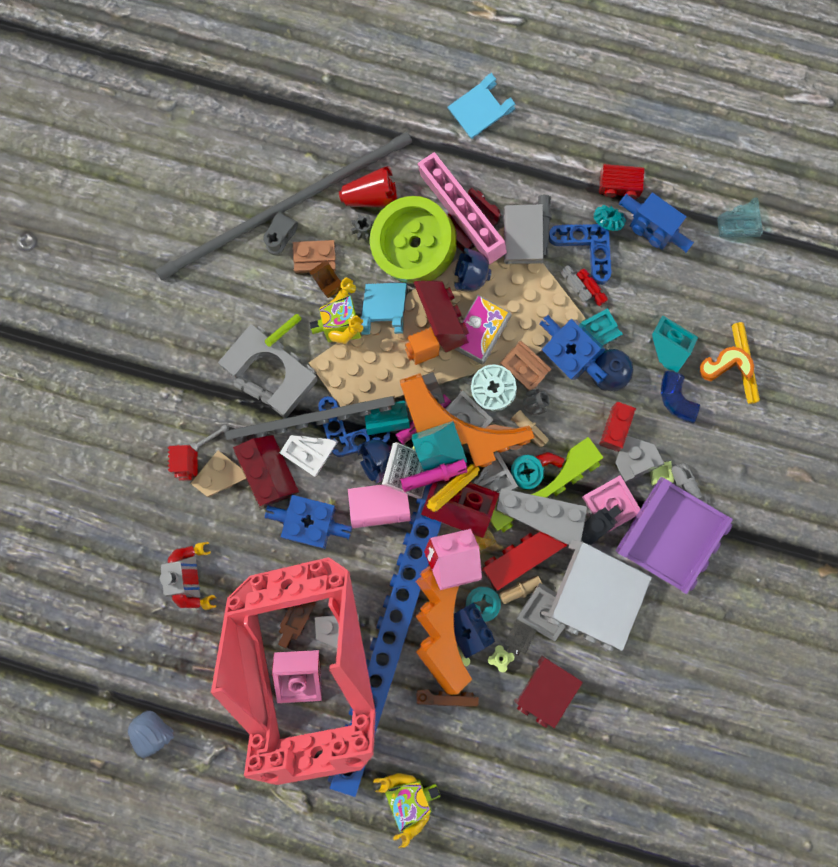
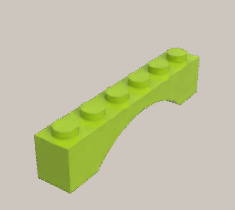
(578, 460)

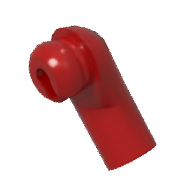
(550, 458)

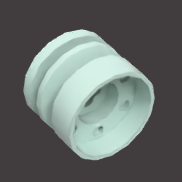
(487, 399)

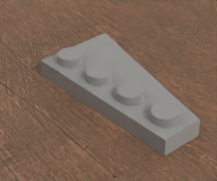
(552, 517)

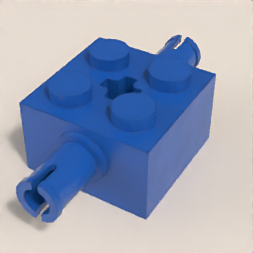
(657, 222)
(586, 349)
(300, 510)

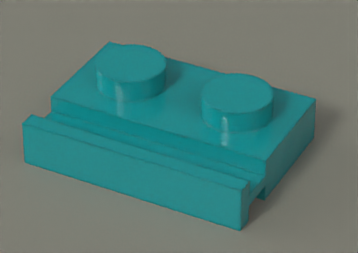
(602, 327)
(387, 420)

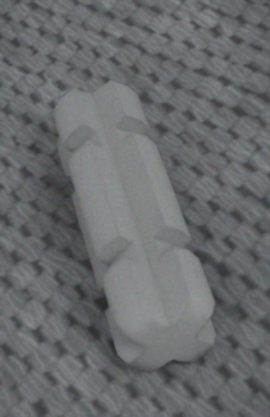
(576, 284)
(252, 389)

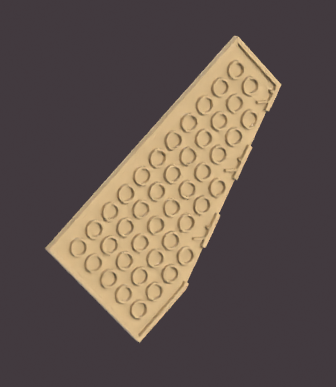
(377, 362)

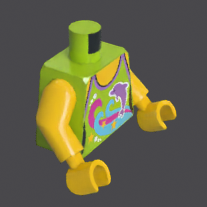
(339, 317)
(408, 803)

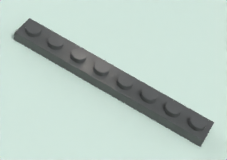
(302, 421)

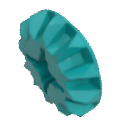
(614, 223)
(524, 480)
(491, 597)

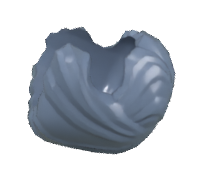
(148, 734)

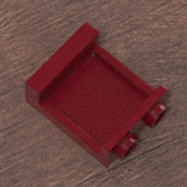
(491, 212)
(548, 693)

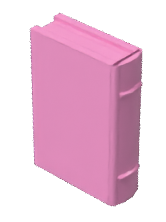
(377, 506)

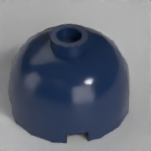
(472, 271)
(617, 366)
(375, 458)

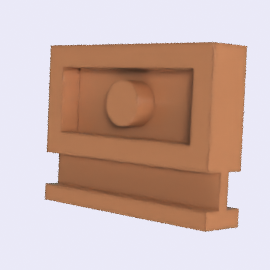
(312, 253)
(525, 366)

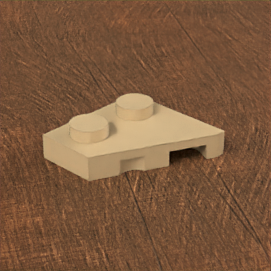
(218, 475)

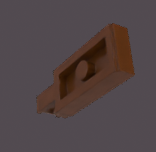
(294, 622)
(466, 699)

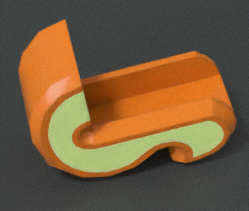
(726, 360)

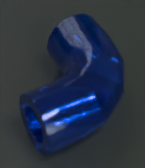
(674, 400)

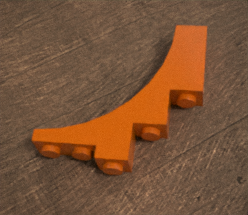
(481, 441)
(440, 649)

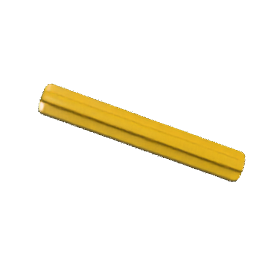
(741, 342)
(452, 488)

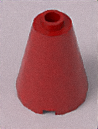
(371, 190)

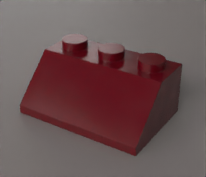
(442, 314)
(265, 470)
(467, 509)

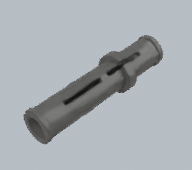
(547, 216)

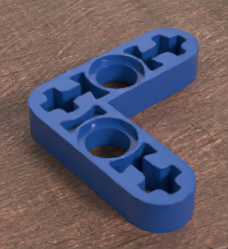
(594, 244)
(349, 438)

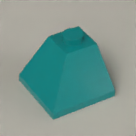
(672, 343)
(438, 446)

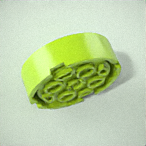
(393, 234)

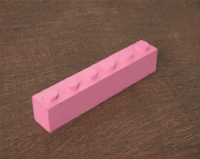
(462, 208)

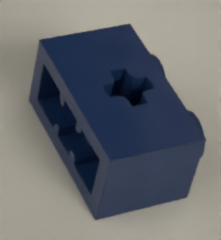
(471, 631)

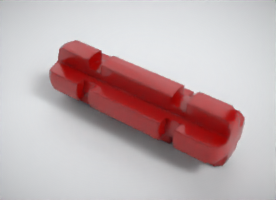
(592, 286)

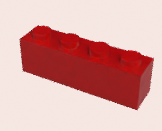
(520, 558)

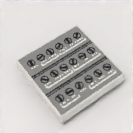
(402, 464)

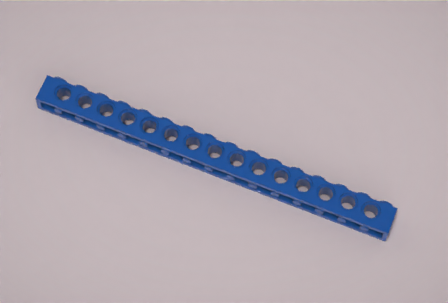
(350, 783)

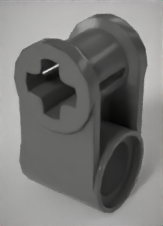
(280, 230)

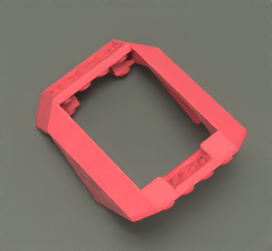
(244, 684)

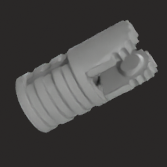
(685, 479)

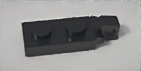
(600, 524)

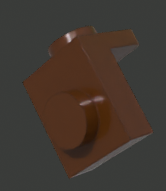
(326, 279)

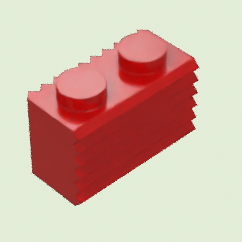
(619, 180)
(617, 426)
(183, 462)

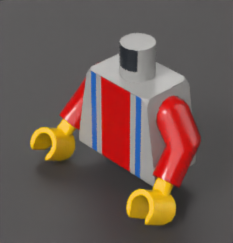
(181, 578)

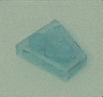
(741, 221)

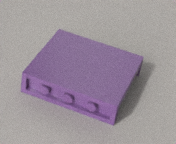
(674, 535)

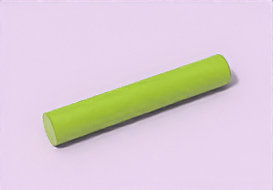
(283, 330)

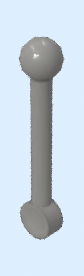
(196, 445)

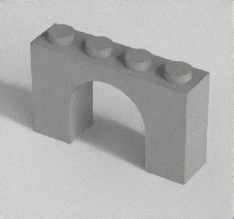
(251, 347)

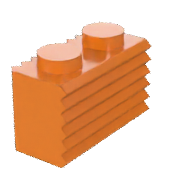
(422, 346)

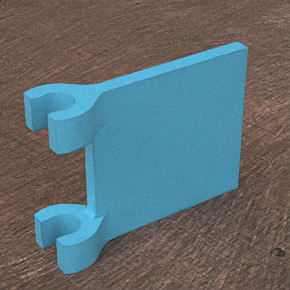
(479, 108)
(384, 303)

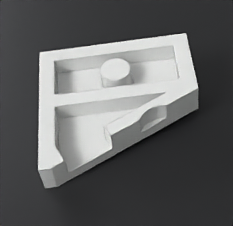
(308, 452)

